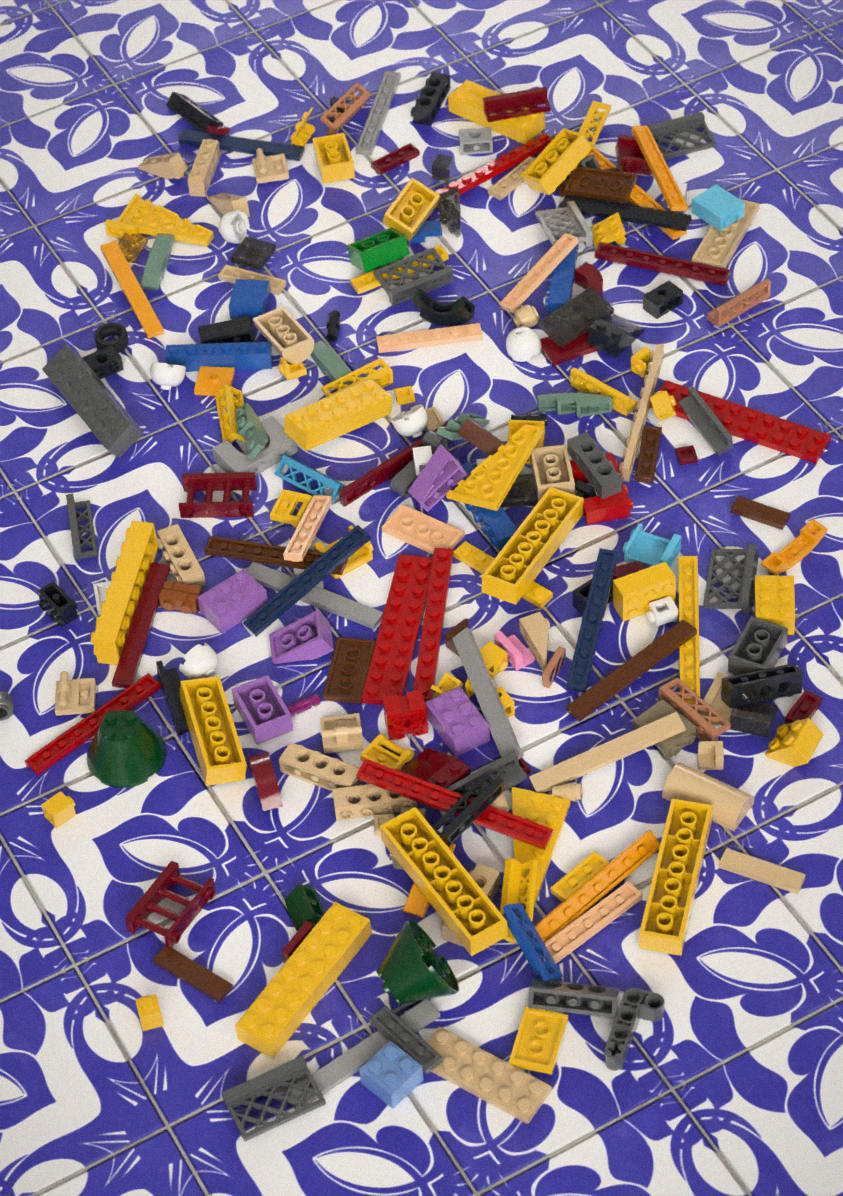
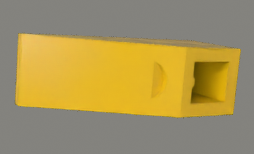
(495, 660)

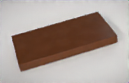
(600, 184)
(348, 670)

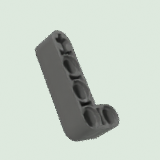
(405, 478)
(641, 1009)

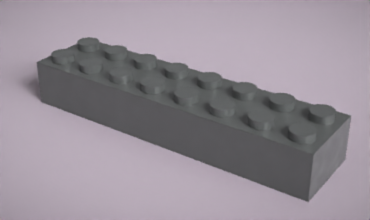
(92, 401)

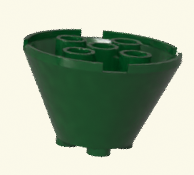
(125, 750)
(414, 968)

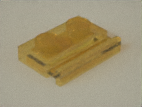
(132, 246)

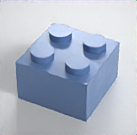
(391, 1074)

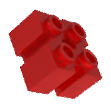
(405, 715)

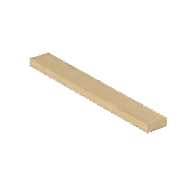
(607, 753)

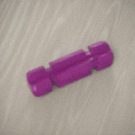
(304, 704)

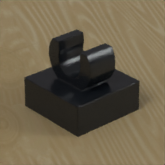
(584, 490)

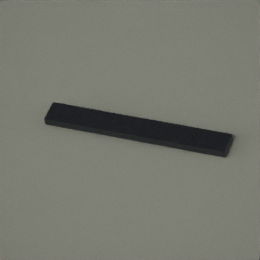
(630, 213)

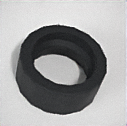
(111, 329)

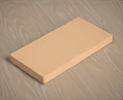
(421, 530)

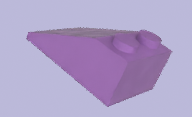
(302, 639)

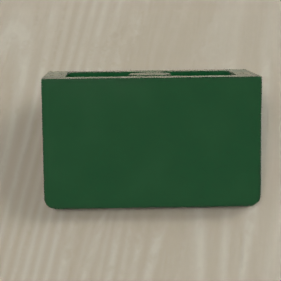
(304, 905)

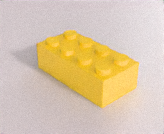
(556, 161)

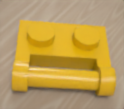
(286, 505)
(378, 754)

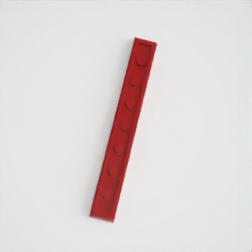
(89, 725)

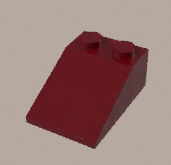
(437, 768)

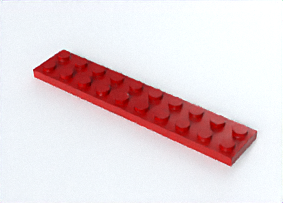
(758, 426)
(398, 629)

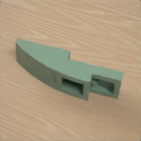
(251, 429)

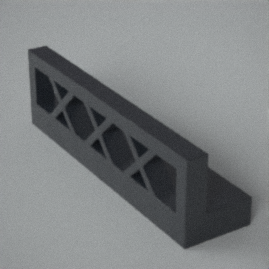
(192, 111)
(170, 687)
(470, 812)

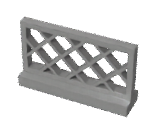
(575, 221)

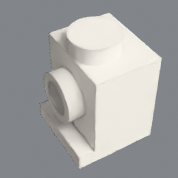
(662, 611)

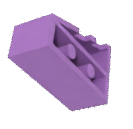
(436, 479)

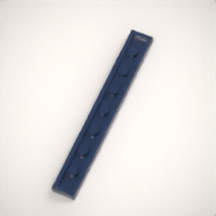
(242, 145)
(307, 580)
(592, 620)

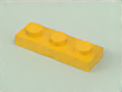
(578, 876)

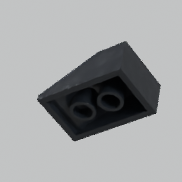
(613, 334)

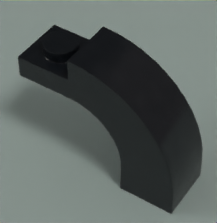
(443, 313)

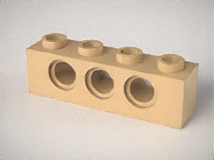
(204, 167)
(180, 556)
(318, 768)
(367, 802)
(489, 881)

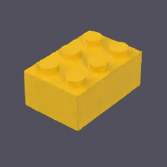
(333, 158)
(411, 209)
(640, 588)
(775, 600)

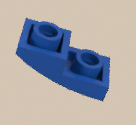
(428, 229)

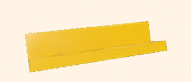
(589, 121)
(382, 377)
(591, 385)
(226, 411)
(513, 886)

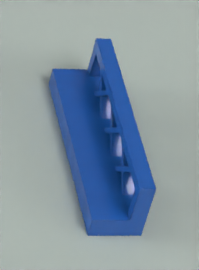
(531, 943)

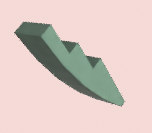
(157, 262)
(329, 362)
(578, 403)
(453, 426)

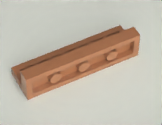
(358, 103)
(740, 303)
(704, 729)

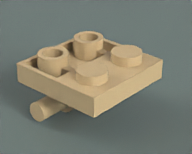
(269, 167)
(74, 695)
(341, 733)

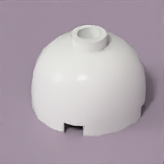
(234, 226)
(523, 344)
(167, 374)
(411, 422)
(200, 662)

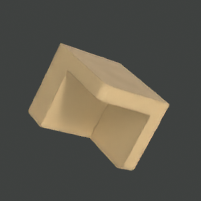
(710, 755)

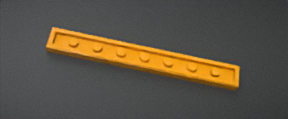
(659, 168)
(132, 289)
(598, 886)

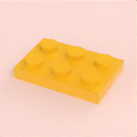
(538, 1040)

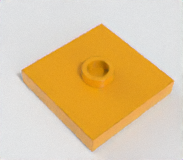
(212, 379)

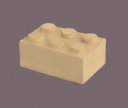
(551, 469)

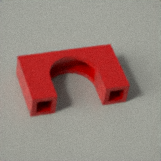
(607, 509)

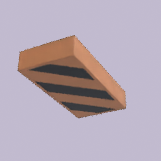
(553, 667)

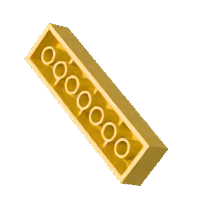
(532, 545)
(124, 592)
(676, 877)
(444, 881)
(303, 980)

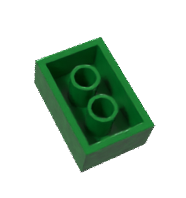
(378, 250)

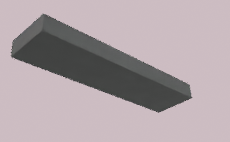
(406, 1039)

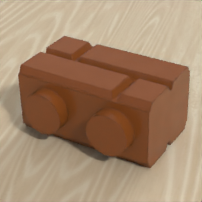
(180, 597)

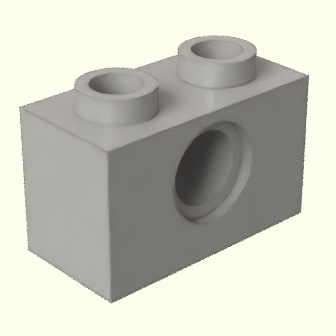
(475, 141)

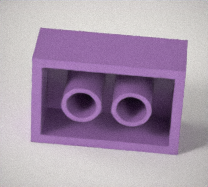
(232, 601)
(262, 709)
(457, 721)

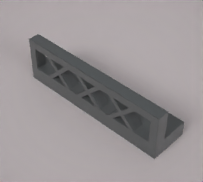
(706, 422)
(75, 526)
(510, 774)

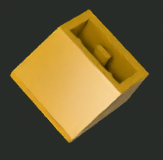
(795, 743)

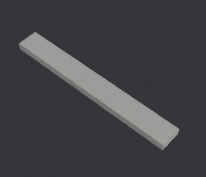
(378, 113)
(318, 597)
(486, 694)
(357, 1056)

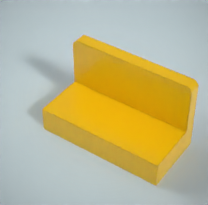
(118, 229)

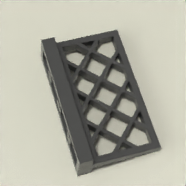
(680, 125)
(406, 291)
(745, 579)
(266, 1085)

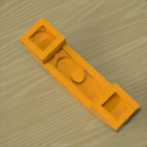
(799, 548)

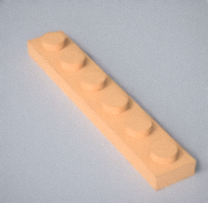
(539, 273)
(429, 338)
(307, 528)
(593, 921)

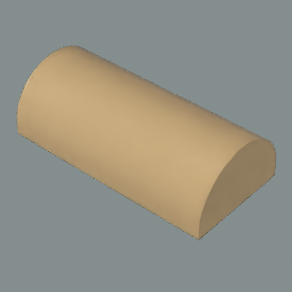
(285, 335)
(691, 785)

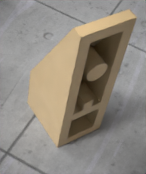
(166, 166)
(228, 202)
(535, 633)

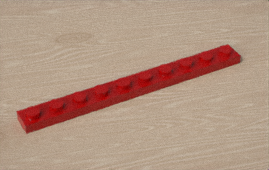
(499, 165)
(433, 622)
(444, 800)

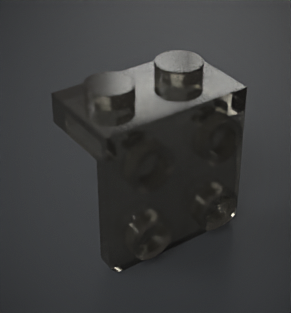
(450, 211)
(754, 718)

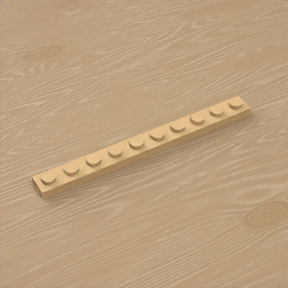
(640, 417)

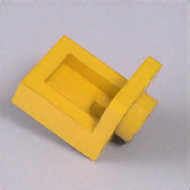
(640, 361)
(290, 370)
(446, 684)

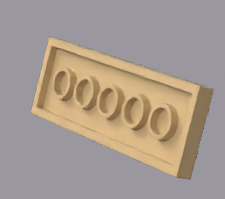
(719, 246)
(488, 1076)

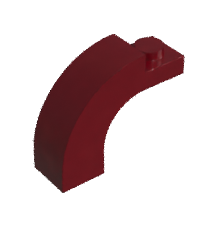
(589, 276)
(265, 781)

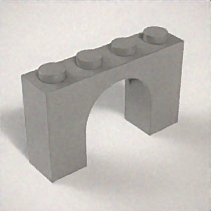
(278, 445)

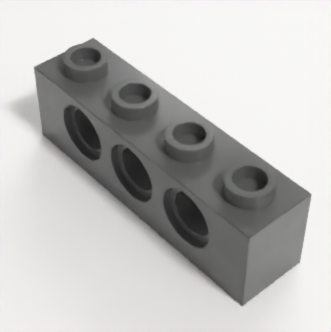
(594, 465)
(574, 998)

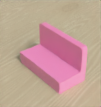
(517, 653)

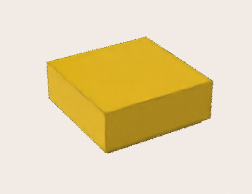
(404, 395)

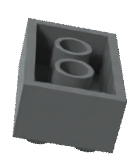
(757, 647)

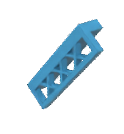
(311, 472)

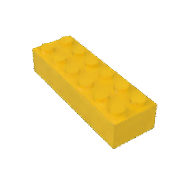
(468, 103)
(338, 414)
(212, 731)

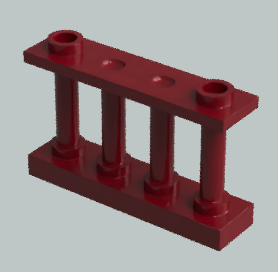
(218, 482)
(160, 890)

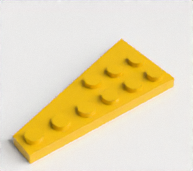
(159, 220)
(497, 473)
(546, 811)

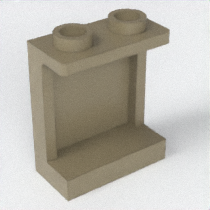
(672, 745)

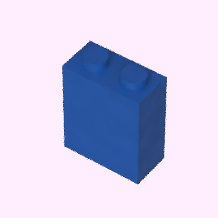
(249, 298)

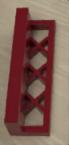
(516, 101)

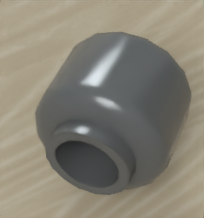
(6, 706)

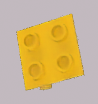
(303, 131)
(609, 230)

